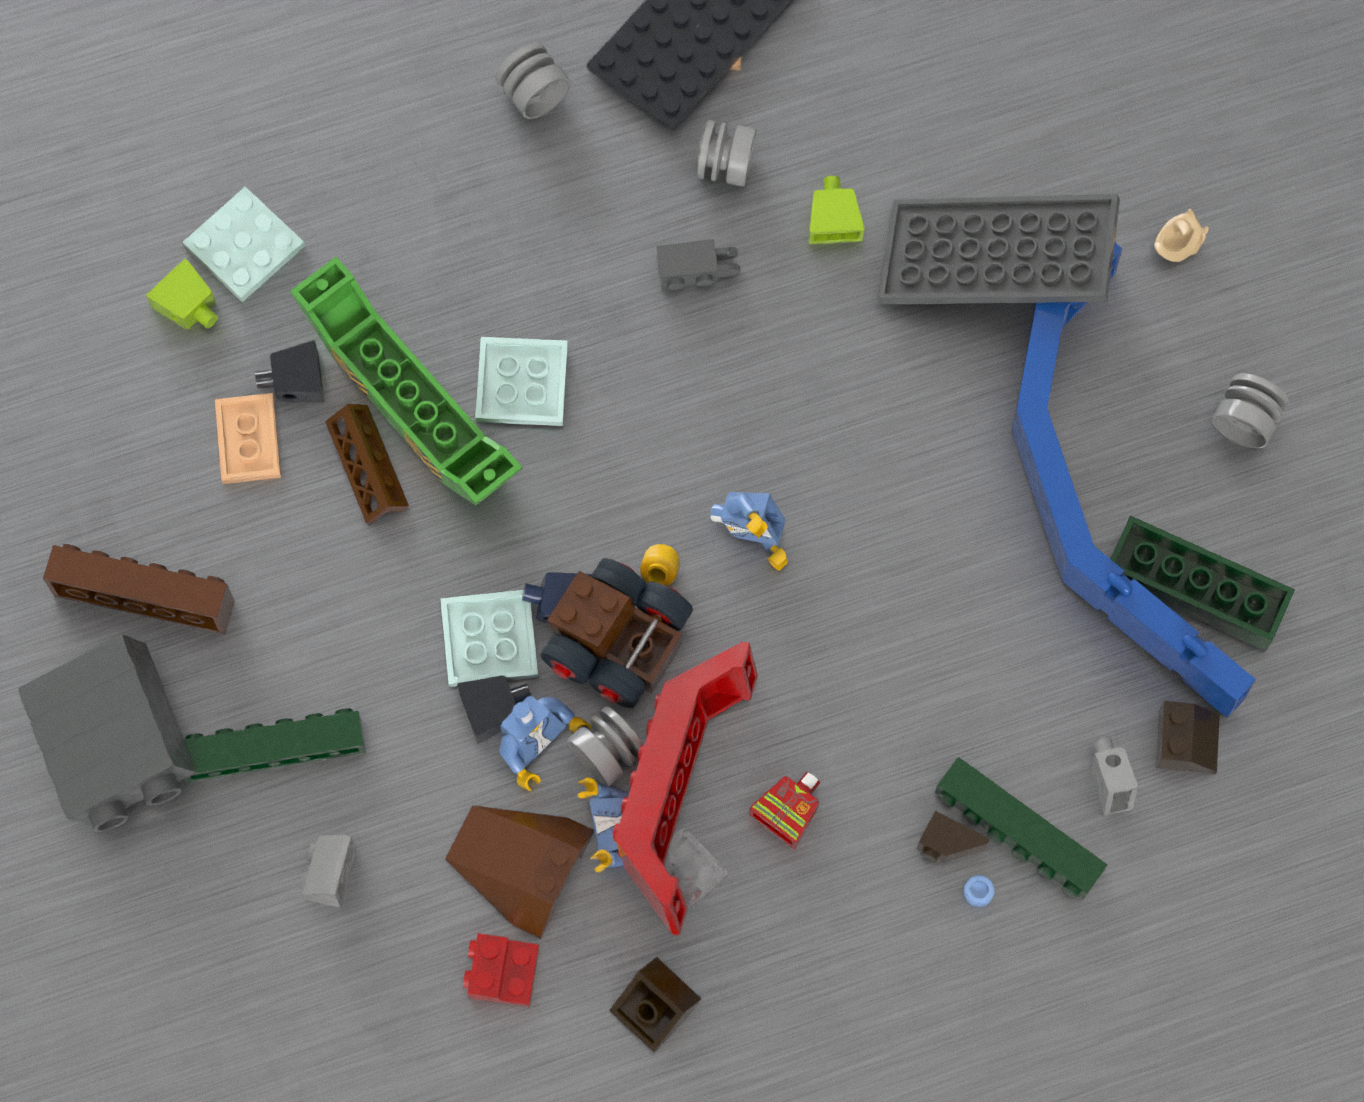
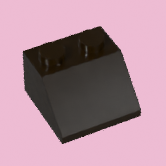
(1187, 738)
(655, 1004)

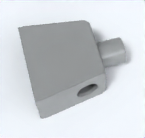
(1113, 778)

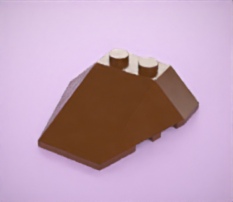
(518, 861)

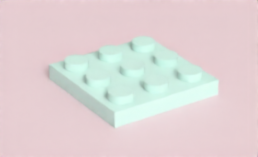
(243, 244)
(521, 381)
(488, 637)

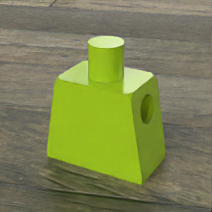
(835, 214)
(184, 297)

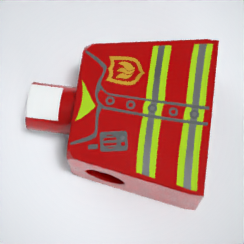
(787, 808)

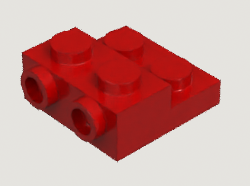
(501, 970)

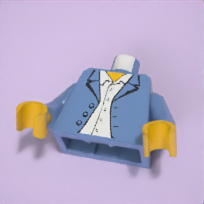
(754, 519)
(531, 730)
(605, 813)

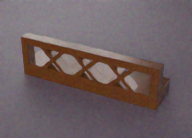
(370, 457)

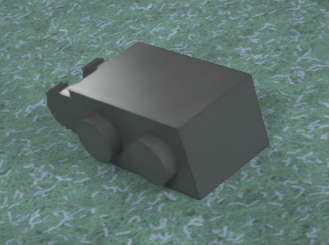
(694, 264)

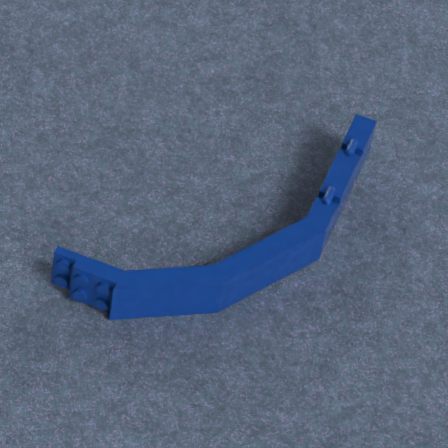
(1078, 560)

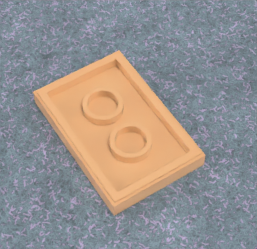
(247, 438)

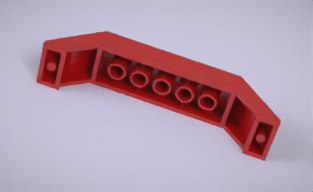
(666, 770)

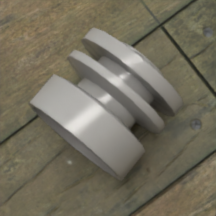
(533, 80)
(726, 153)
(1250, 410)
(602, 750)

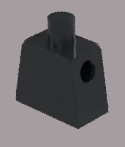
(294, 374)
(490, 703)

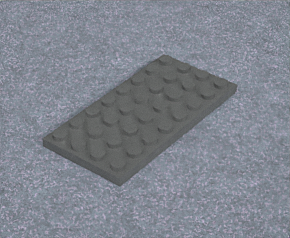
(1000, 249)

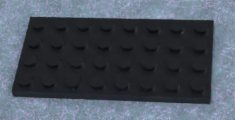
(680, 50)

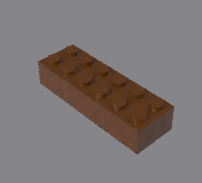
(139, 588)

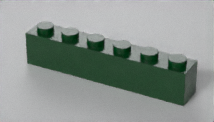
(275, 745)
(1020, 828)

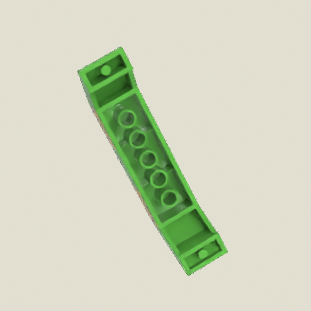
(401, 385)

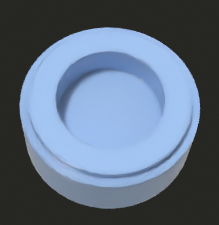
(978, 890)

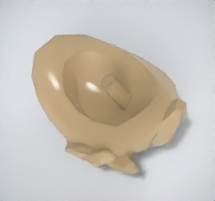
(1180, 237)

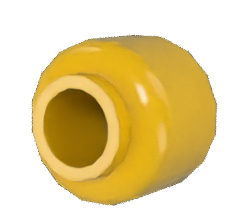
(660, 564)

